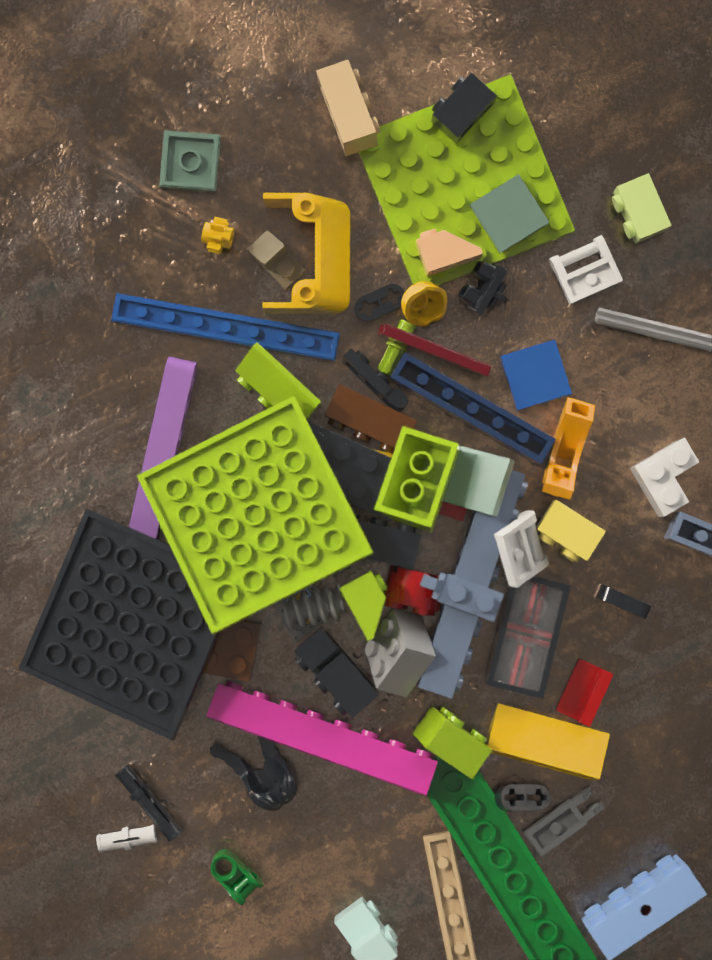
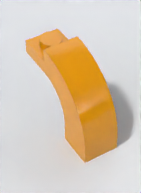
(567, 448)

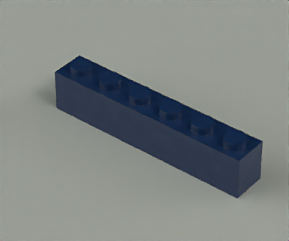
(472, 409)

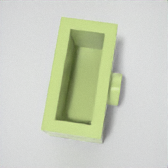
(641, 209)

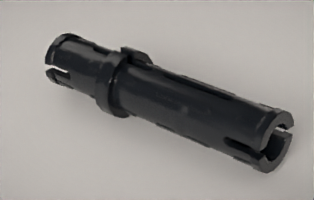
(148, 802)

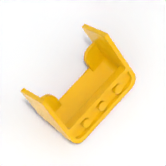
(331, 287)

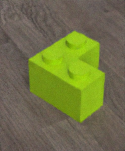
(444, 736)

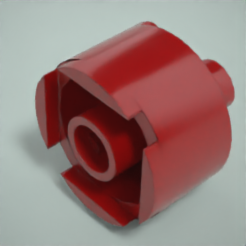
(405, 591)

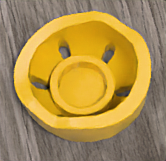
(416, 300)

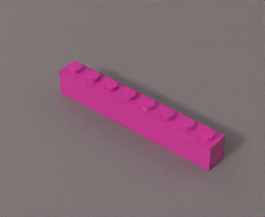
(322, 739)

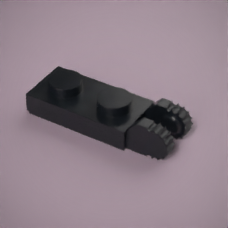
(375, 381)

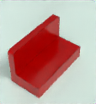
(584, 692)

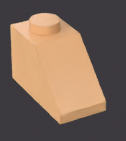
(444, 251)

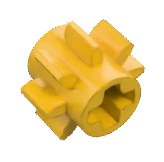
(217, 235)

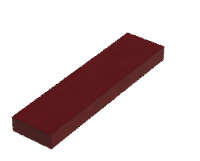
(434, 350)

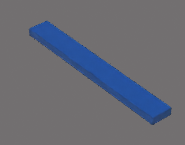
(225, 327)

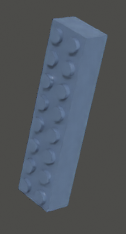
(478, 565)

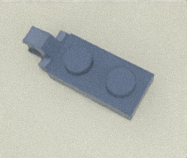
(464, 595)

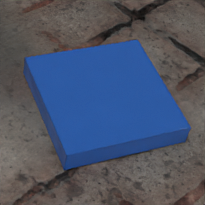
(535, 375)

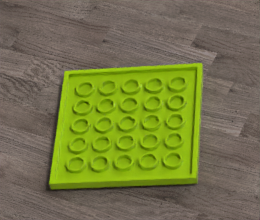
(432, 181)
(254, 515)

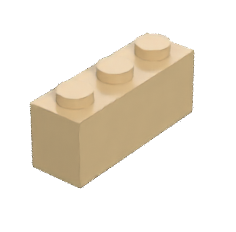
(348, 107)

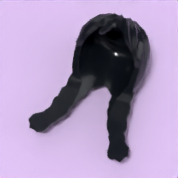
(266, 787)

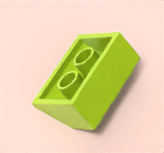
(274, 382)
(417, 479)
(366, 600)

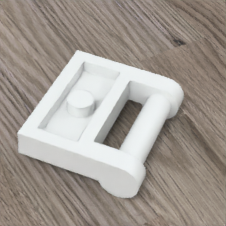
(589, 278)
(521, 549)

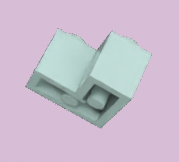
(366, 932)

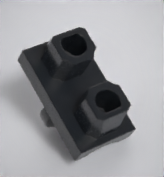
(489, 289)

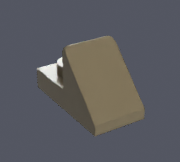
(276, 260)

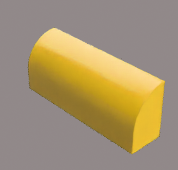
(547, 742)

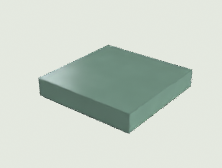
(190, 161)
(509, 214)
(479, 481)

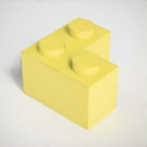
(569, 531)

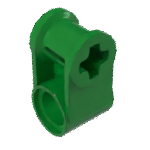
(239, 880)

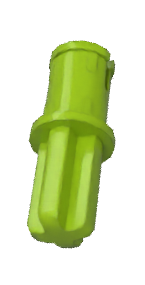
(394, 351)

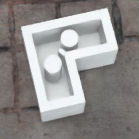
(658, 474)

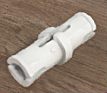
(143, 836)

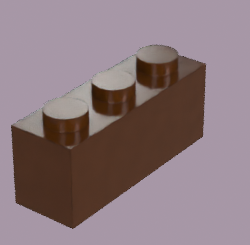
(367, 418)

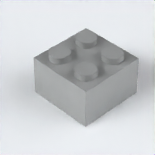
(399, 652)

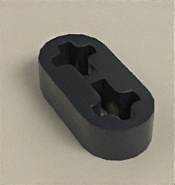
(376, 297)
(623, 601)
(522, 792)

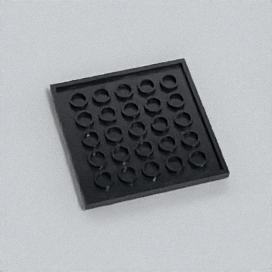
(122, 627)

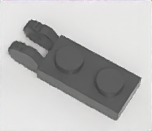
(561, 823)

